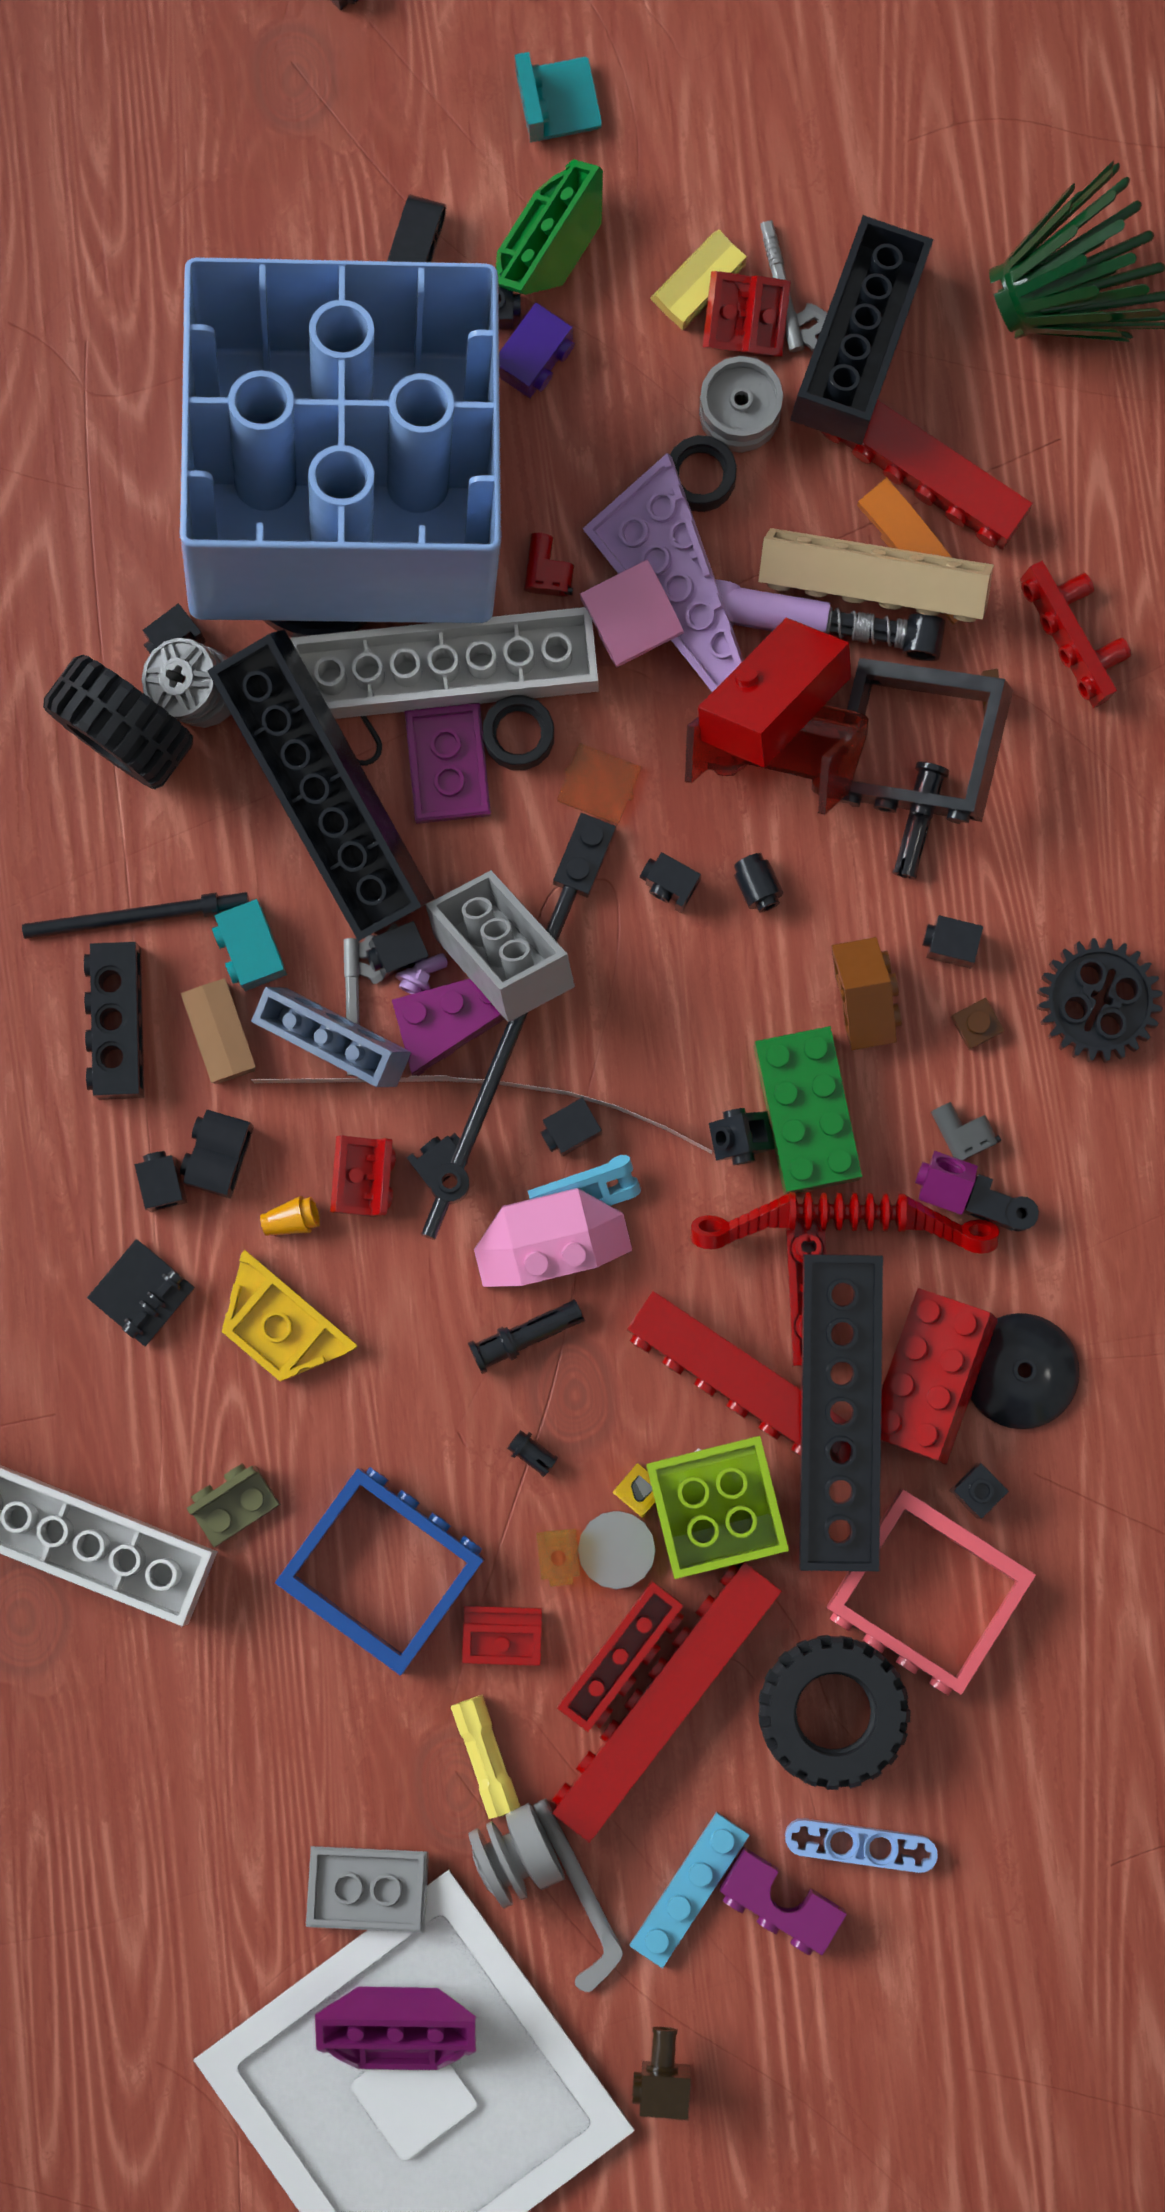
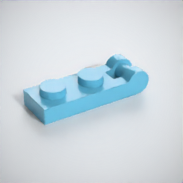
(595, 1182)

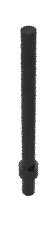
(208, 904)

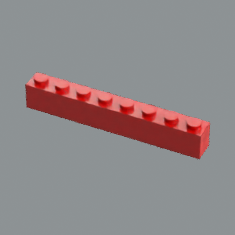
(665, 1702)

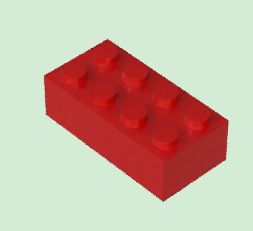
(933, 1374)

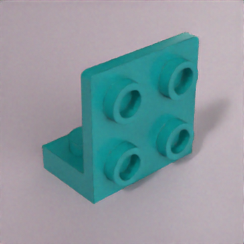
(557, 97)

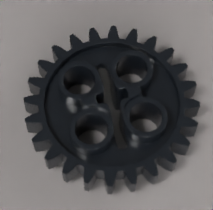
(1130, 1014)

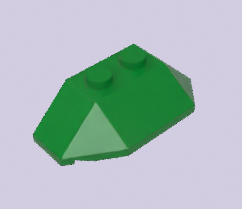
(552, 230)

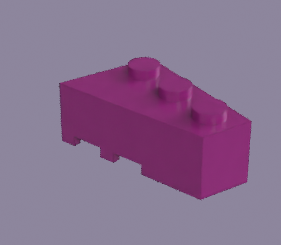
(442, 1021)

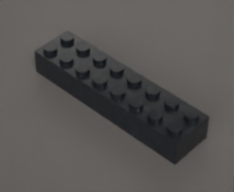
(320, 784)

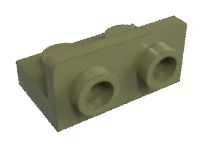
(233, 1504)

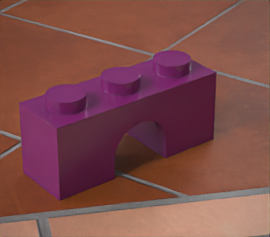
(809, 1923)

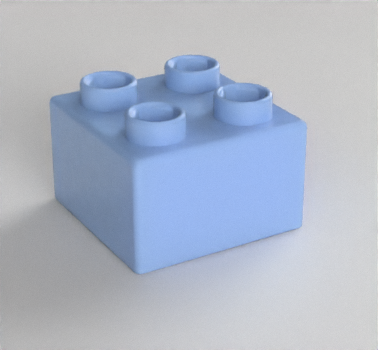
(340, 440)

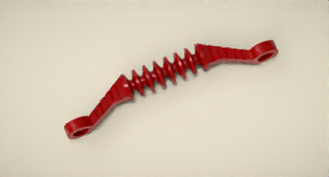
(715, 1232)

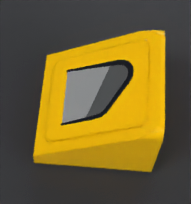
(636, 1490)

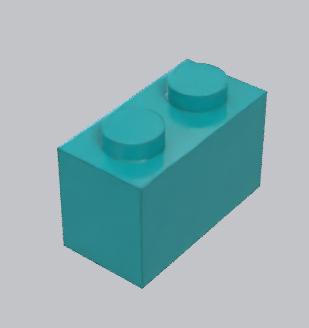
(249, 945)

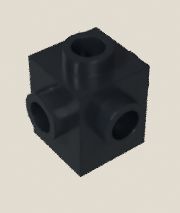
(733, 1136)

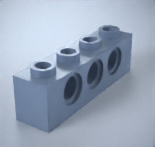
(331, 1037)

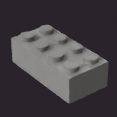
(500, 946)

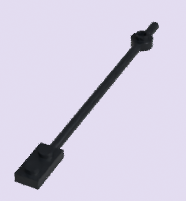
(576, 876)

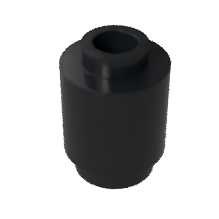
(758, 882)

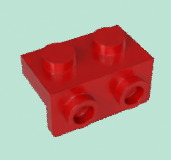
(362, 1176)

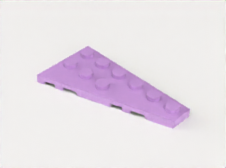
(657, 525)

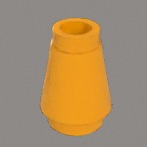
(291, 1217)

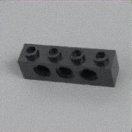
(128, 1078)

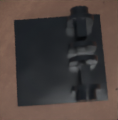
(140, 1292)

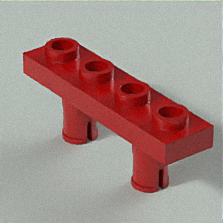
(1074, 648)
(799, 1243)

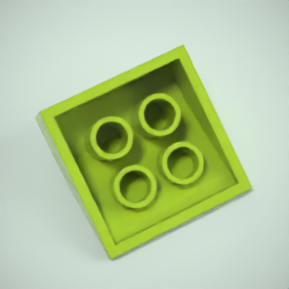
(717, 1507)

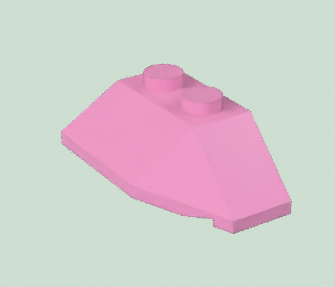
(550, 1239)

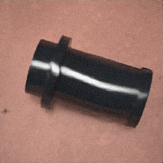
(532, 1453)

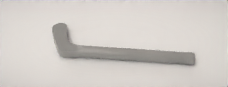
(613, 1952)

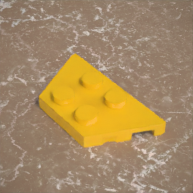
(278, 1324)

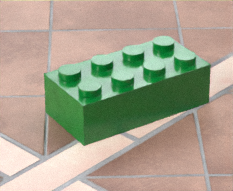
(807, 1110)

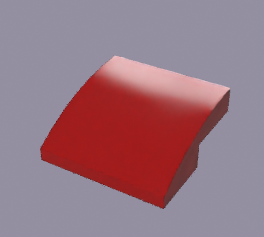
(746, 314)

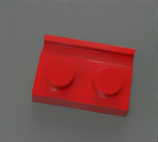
(502, 1635)

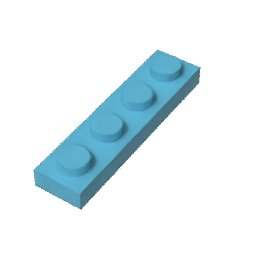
(689, 1890)

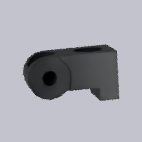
(1002, 1210)

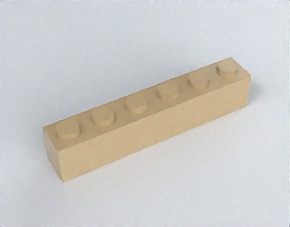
(875, 574)

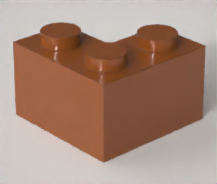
(866, 993)

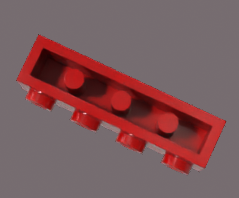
(619, 1657)

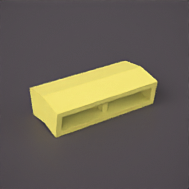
(688, 288)

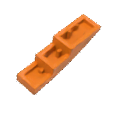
(900, 523)

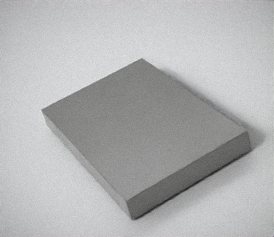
(367, 1889)

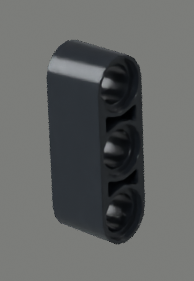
(418, 230)

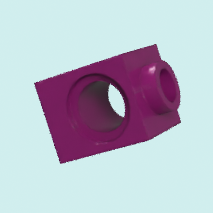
(946, 1182)

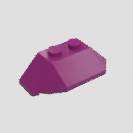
(396, 2029)

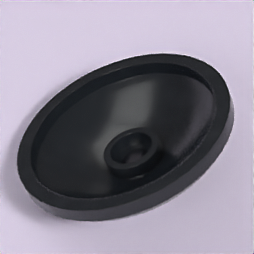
(1053, 1379)

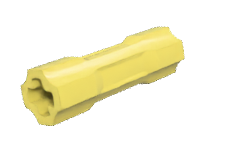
(493, 1781)

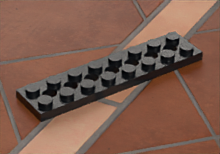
(861, 1431)

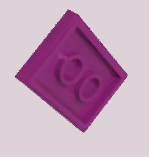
(447, 763)

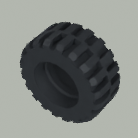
(118, 721)
(887, 1720)

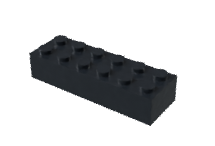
(861, 330)

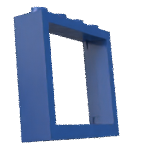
(341, 1620)

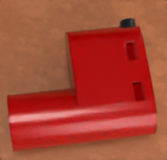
(547, 575)

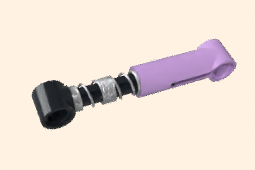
(918, 636)

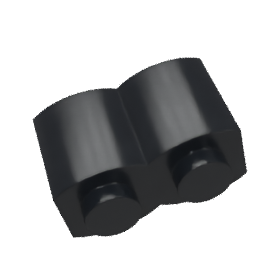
(217, 1153)

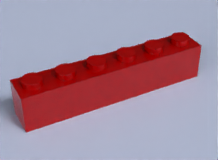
(940, 476)
(720, 1368)

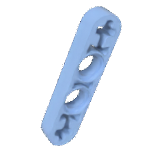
(861, 1839)

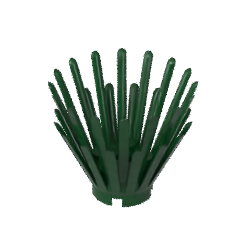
(1060, 289)

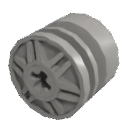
(195, 700)
(515, 1856)

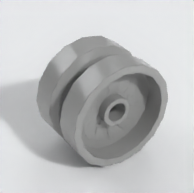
(736, 383)

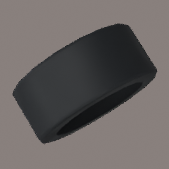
(723, 454)
(511, 704)

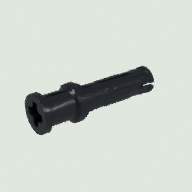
(929, 781)
(510, 1341)

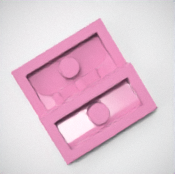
(631, 613)

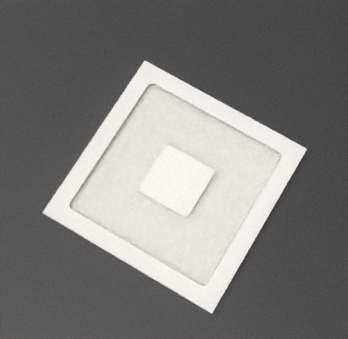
(454, 2139)

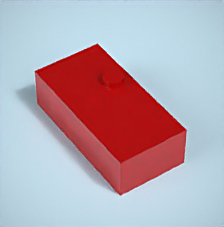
(774, 692)

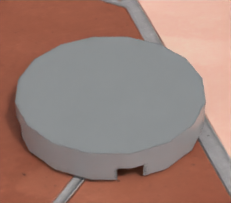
(616, 1550)

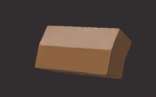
(218, 1031)

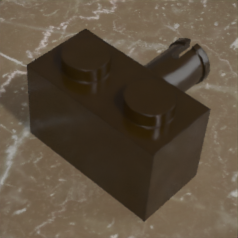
(662, 2085)

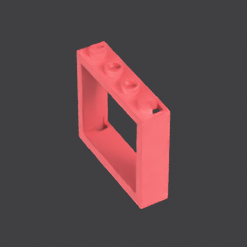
(908, 1657)

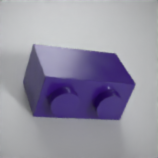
(534, 350)

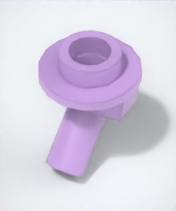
(416, 978)

